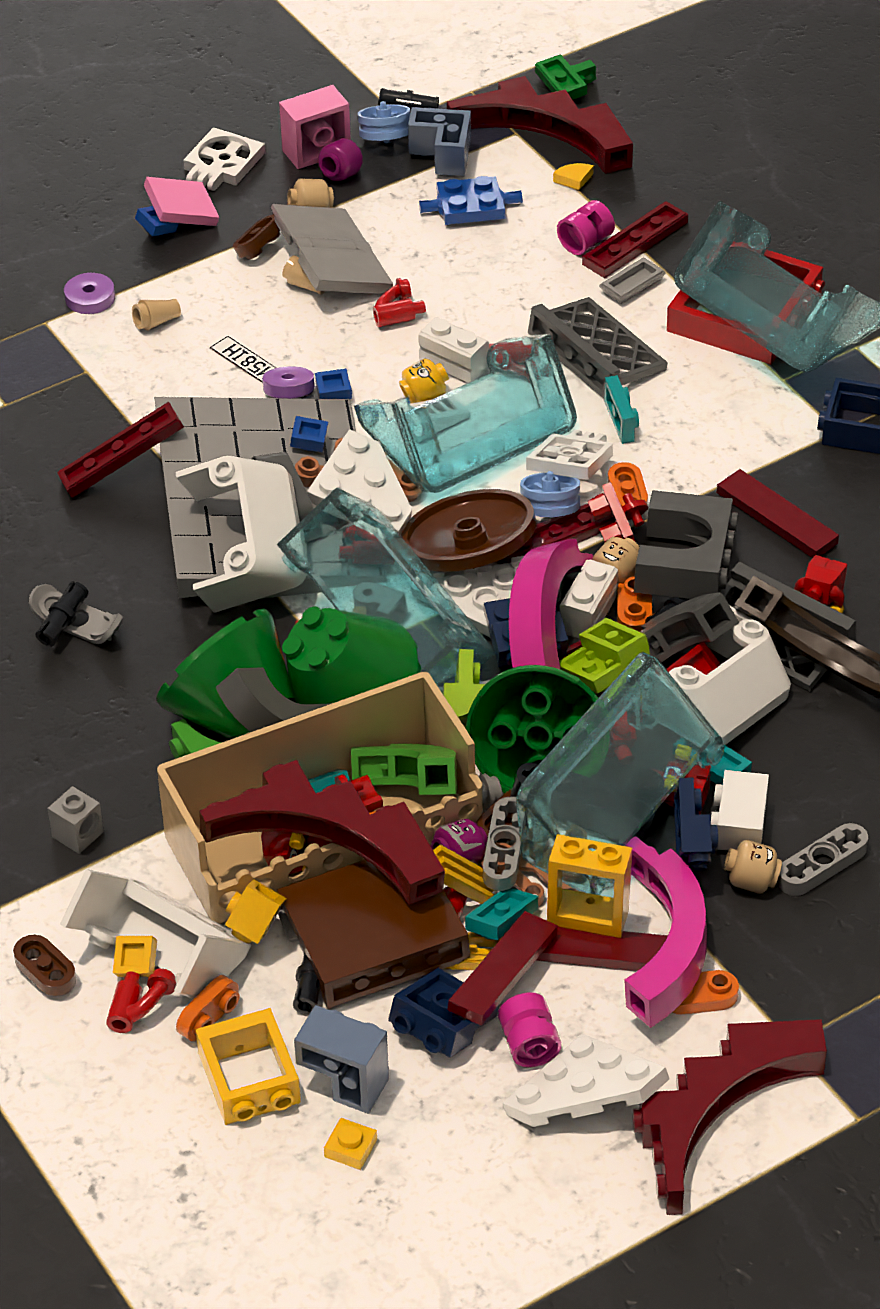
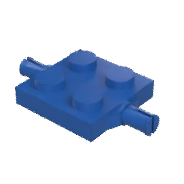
(470, 200)

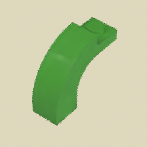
(418, 765)

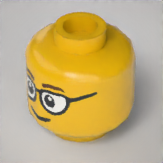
(423, 381)

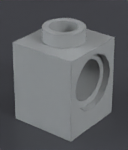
(75, 820)

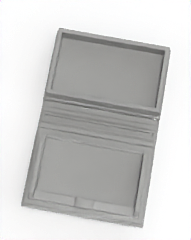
(331, 249)

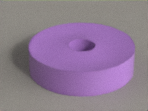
(89, 293)
(288, 382)

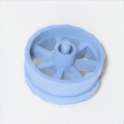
(384, 122)
(551, 494)

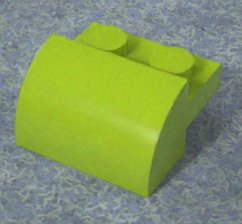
(605, 653)
(466, 686)

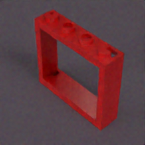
(710, 329)

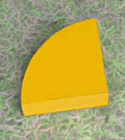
(573, 175)

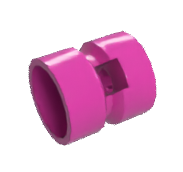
(585, 227)
(529, 1029)

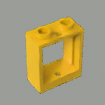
(586, 910)
(241, 1036)

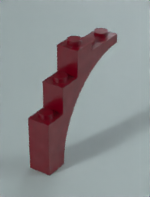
(554, 114)
(336, 814)
(749, 1060)

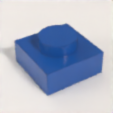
(149, 220)
(333, 384)
(309, 434)

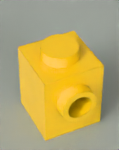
(253, 912)

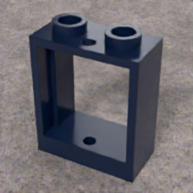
(850, 434)

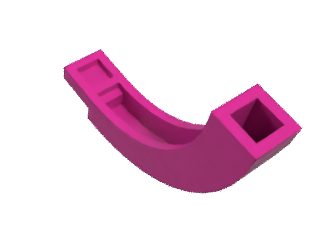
(534, 601)
(675, 969)

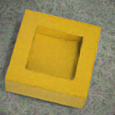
(135, 955)
(350, 1143)

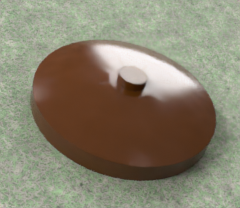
(470, 529)

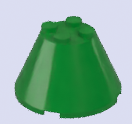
(233, 647)
(346, 654)
(524, 717)

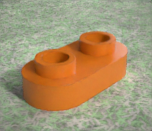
(627, 479)
(631, 606)
(712, 992)
(208, 1006)

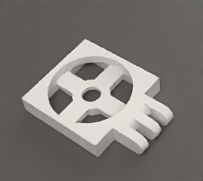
(220, 170)
(570, 448)

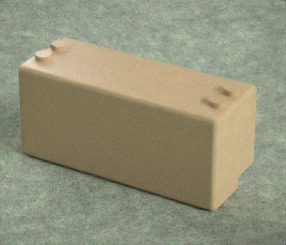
(321, 742)

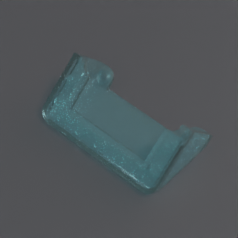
(764, 301)
(479, 422)
(374, 572)
(614, 767)

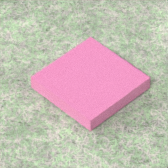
(181, 201)

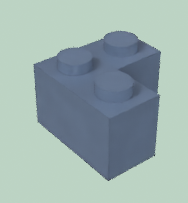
(442, 135)
(348, 1053)

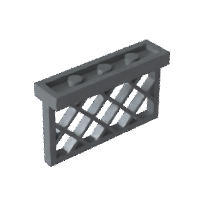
(584, 355)
(839, 622)

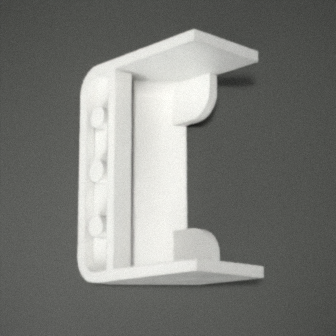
(268, 514)
(741, 687)
(186, 940)

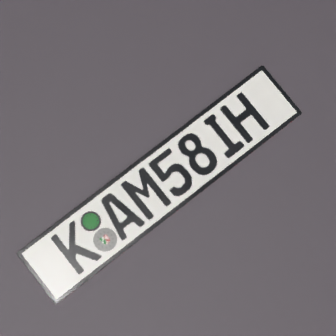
(243, 358)

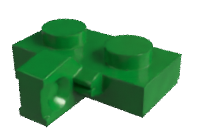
(560, 75)

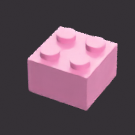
(312, 123)

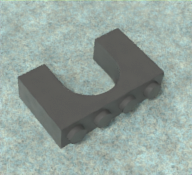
(689, 571)

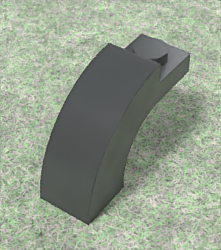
(689, 623)
(256, 701)

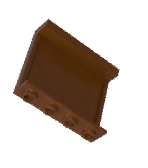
(366, 933)

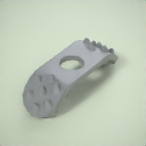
(96, 630)

